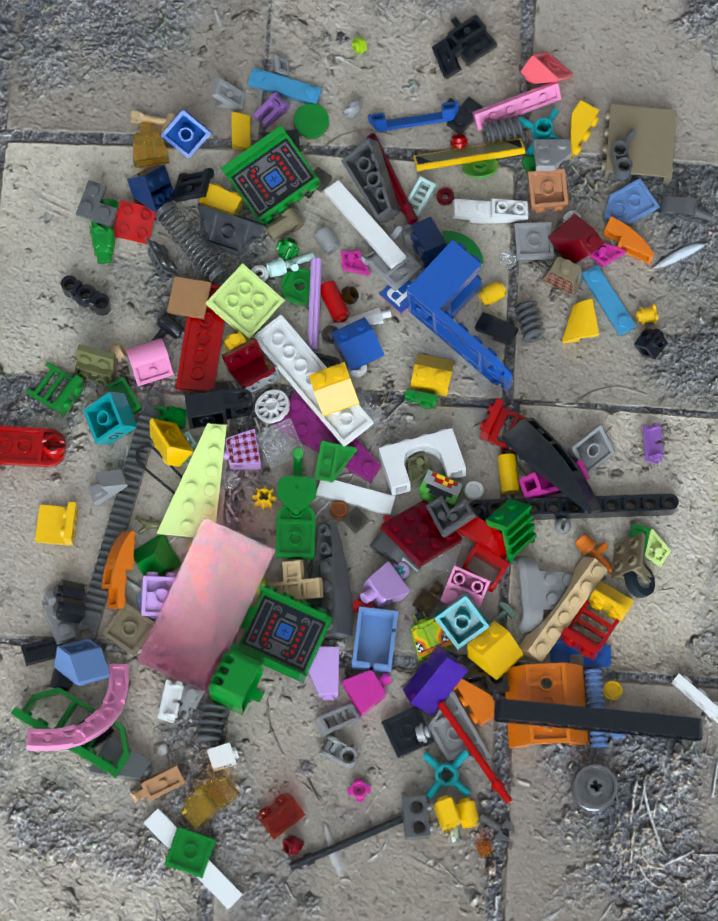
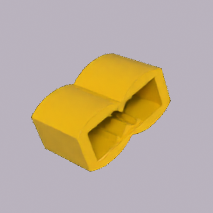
(447, 813)

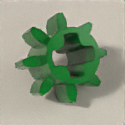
(287, 248)

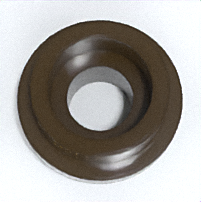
(350, 294)

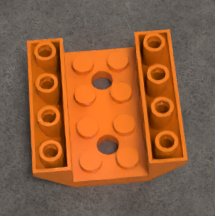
(565, 690)

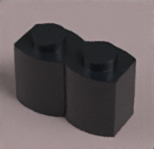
(69, 601)

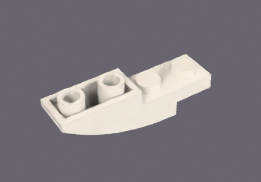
(490, 211)

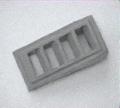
(322, 727)

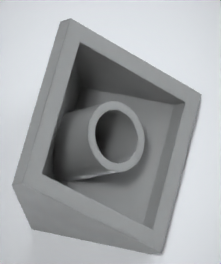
(592, 448)

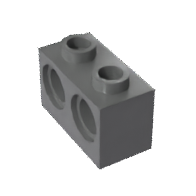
(411, 817)

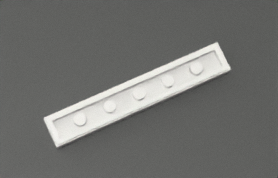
(365, 224)
(212, 878)

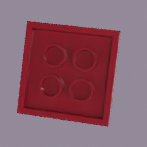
(418, 534)

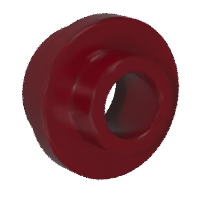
(445, 191)

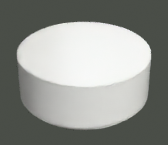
(473, 491)

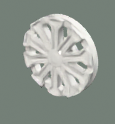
(272, 406)

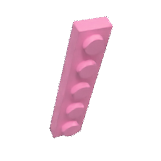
(518, 104)

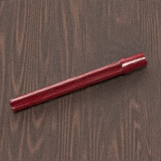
(406, 207)

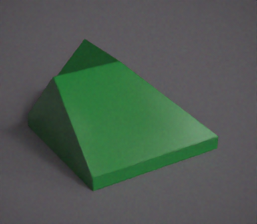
(156, 557)

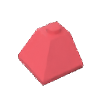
(545, 68)

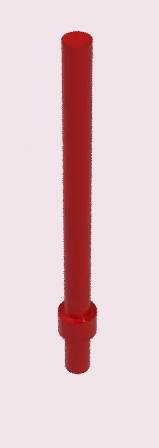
(497, 784)

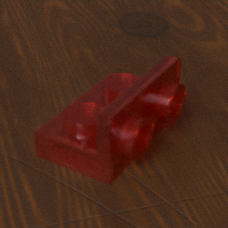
(280, 815)

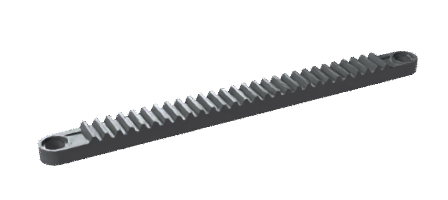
(119, 516)

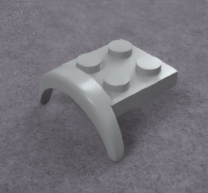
(400, 273)

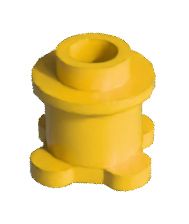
(647, 315)

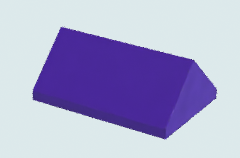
(434, 680)

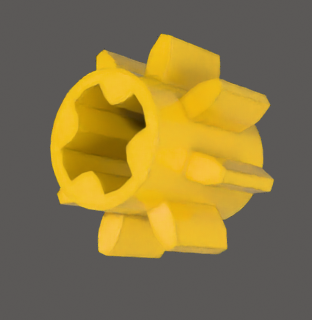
(265, 493)

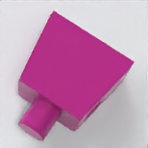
(366, 690)

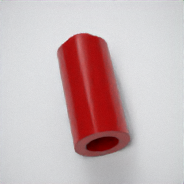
(334, 302)

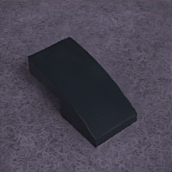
(497, 328)

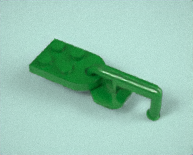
(294, 530)

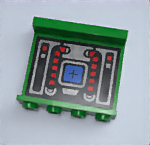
(271, 175)
(284, 633)

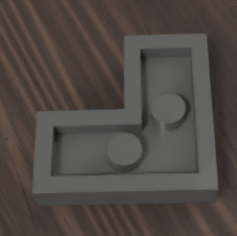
(92, 207)

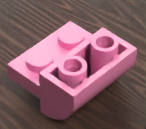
(149, 362)
(463, 581)

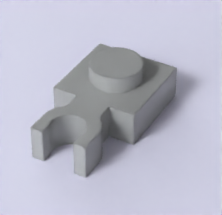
(190, 699)

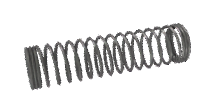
(166, 217)

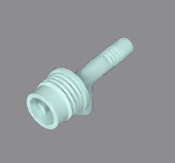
(278, 266)

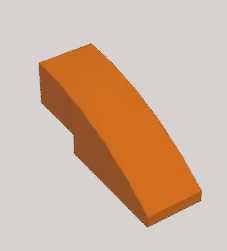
(628, 240)

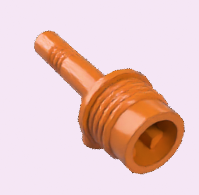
(586, 545)

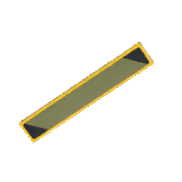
(469, 154)

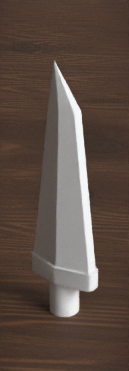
(373, 317)

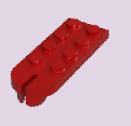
(31, 446)

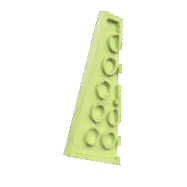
(199, 487)

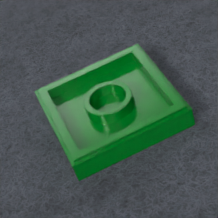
(190, 852)

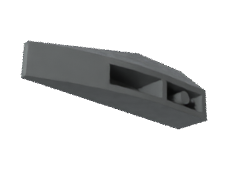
(332, 568)

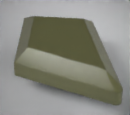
(417, 468)

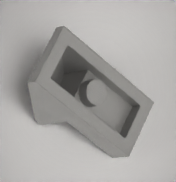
(227, 95)
(108, 485)

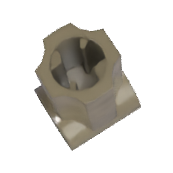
(287, 222)

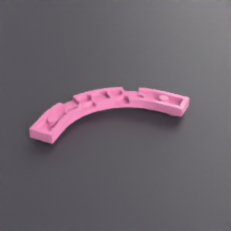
(93, 725)

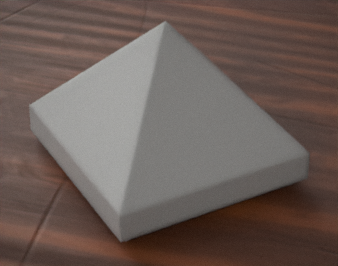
(281, 65)

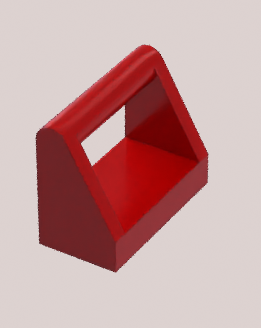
(490, 559)

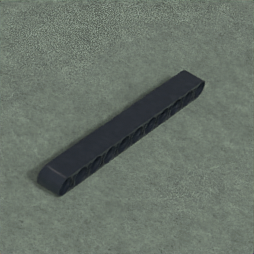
(618, 500)
(598, 720)

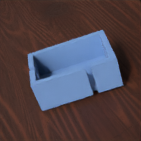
(374, 640)

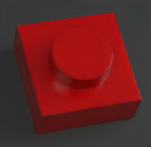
(359, 602)

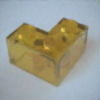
(209, 800)

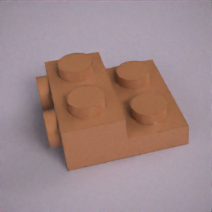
(547, 191)

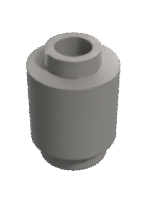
(327, 239)

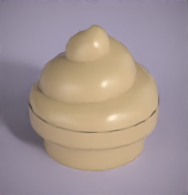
(119, 350)

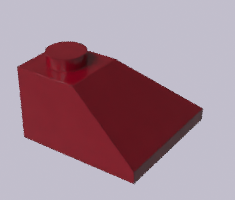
(575, 239)

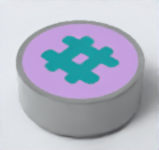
(402, 570)

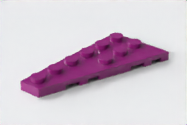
(313, 430)

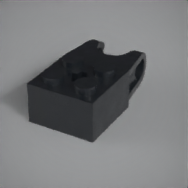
(216, 406)

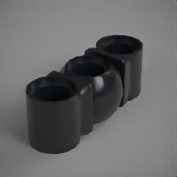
(80, 289)

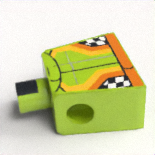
(427, 636)

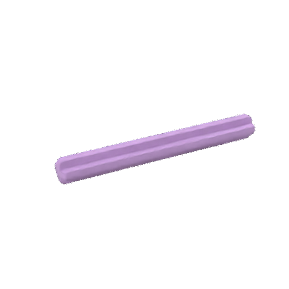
(314, 303)

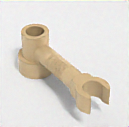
(137, 117)

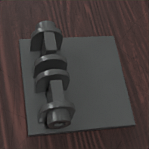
(159, 257)

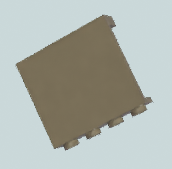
(650, 148)

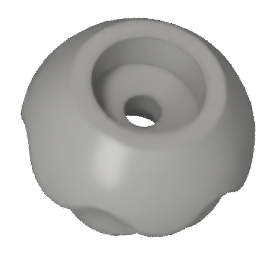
(351, 110)

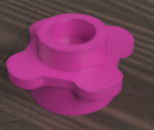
(364, 790)

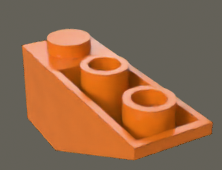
(477, 702)

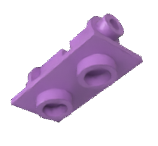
(652, 451)

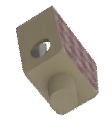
(564, 275)

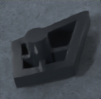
(61, 681)

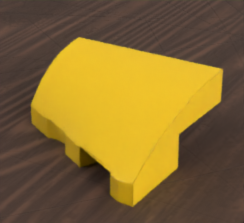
(581, 322)

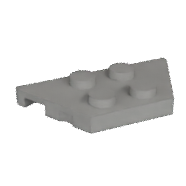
(447, 738)

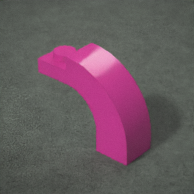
(538, 487)

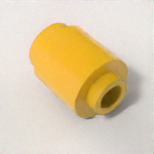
(492, 293)
(468, 813)

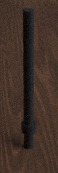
(310, 858)

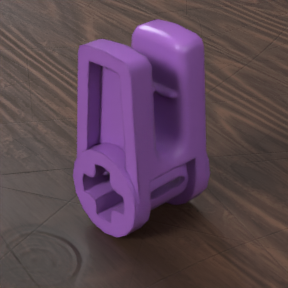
(275, 105)

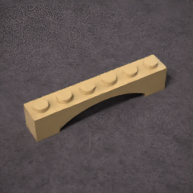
(542, 639)

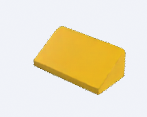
(240, 131)

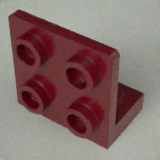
(247, 363)

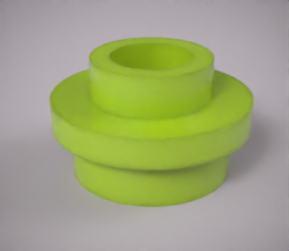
(359, 45)

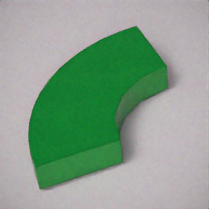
(470, 245)

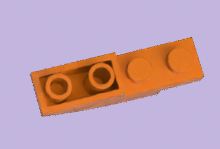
(118, 562)

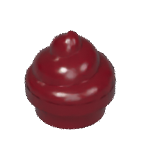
(292, 845)

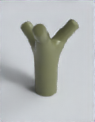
(147, 524)

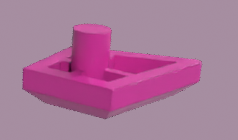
(606, 254)
(352, 263)

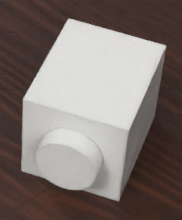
(222, 756)

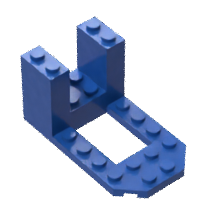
(439, 296)

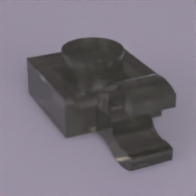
(325, 179)

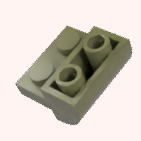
(96, 365)

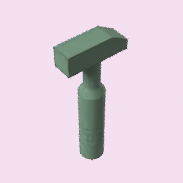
(506, 610)

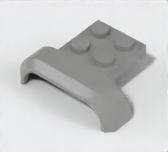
(538, 591)

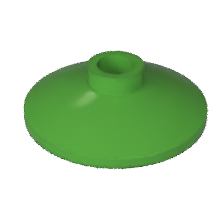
(481, 168)

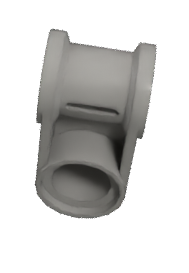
(335, 751)

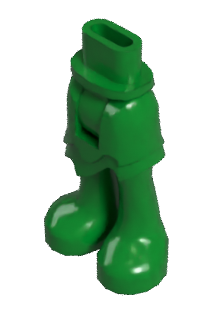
(103, 238)

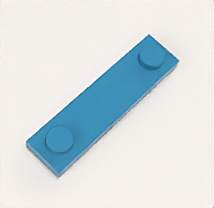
(284, 86)
(608, 300)

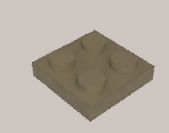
(129, 629)

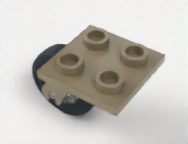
(630, 567)

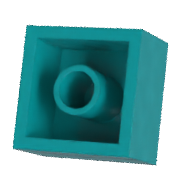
(110, 418)
(462, 620)

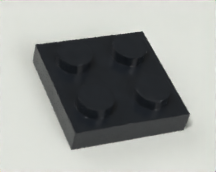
(402, 733)

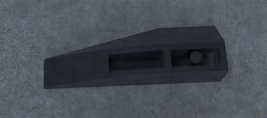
(551, 461)

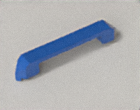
(380, 123)

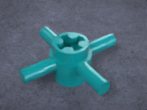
(537, 128)
(453, 767)

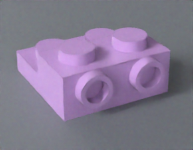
(154, 592)

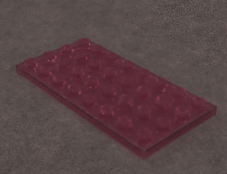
(206, 604)

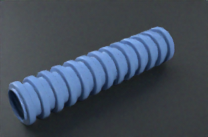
(595, 701)

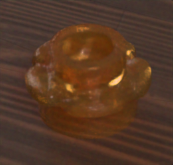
(484, 848)

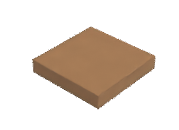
(189, 297)

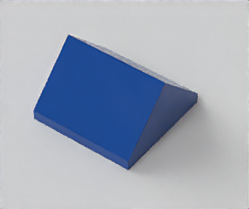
(185, 133)

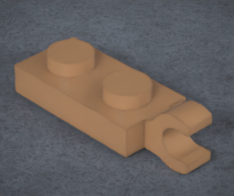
(158, 784)

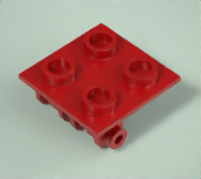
(134, 222)

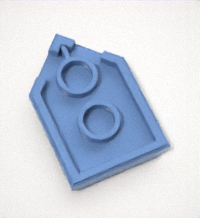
(631, 203)

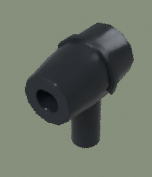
(168, 325)

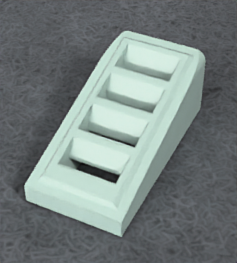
(432, 188)

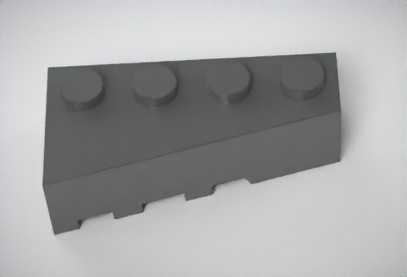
(372, 179)

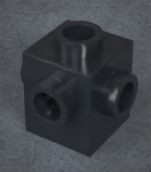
(650, 342)

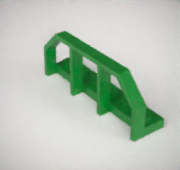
(86, 751)

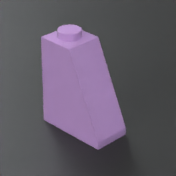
(325, 673)

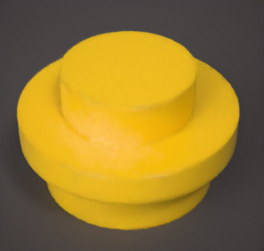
(612, 690)

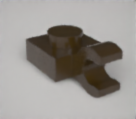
(427, 600)

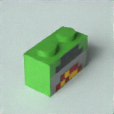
(436, 485)

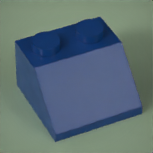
(357, 344)

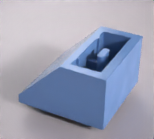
(81, 662)

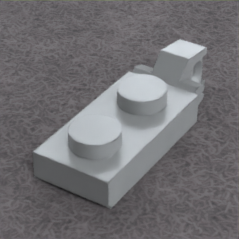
(61, 629)

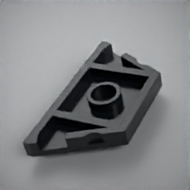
(227, 229)

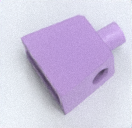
(384, 587)

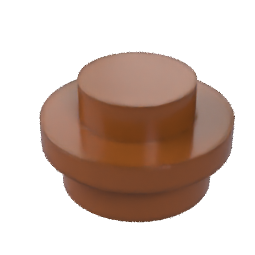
(339, 510)

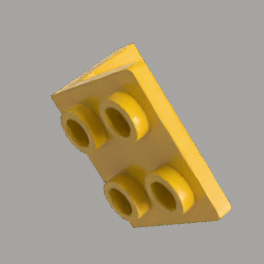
(57, 524)
(610, 601)

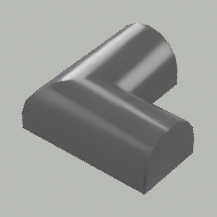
(449, 519)

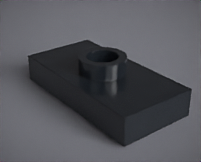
(39, 651)

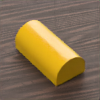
(508, 474)

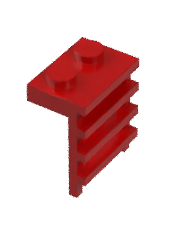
(495, 422)
(581, 642)

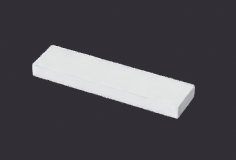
(356, 496)

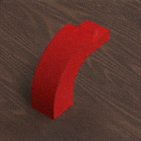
(485, 536)

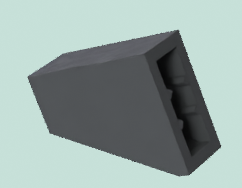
(135, 768)

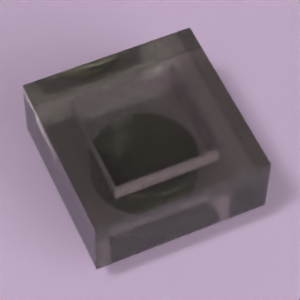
(356, 520)

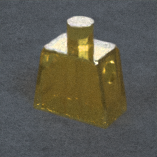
(149, 148)

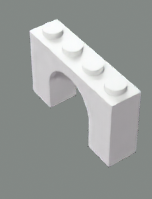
(440, 444)

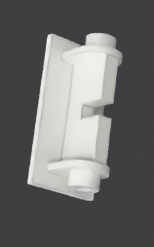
(169, 702)

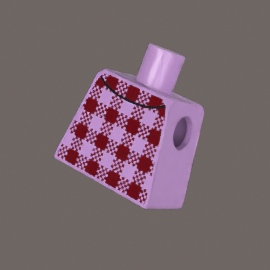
(242, 451)

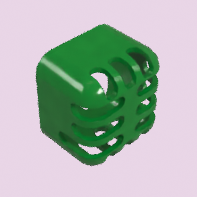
(239, 683)

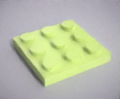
(245, 302)

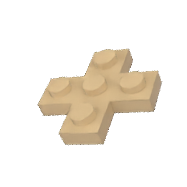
(296, 584)

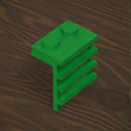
(68, 395)
(516, 525)

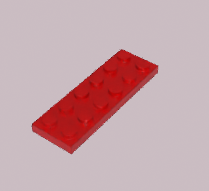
(201, 351)

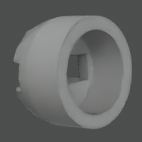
(558, 525)

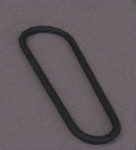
(154, 476)

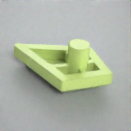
(656, 549)

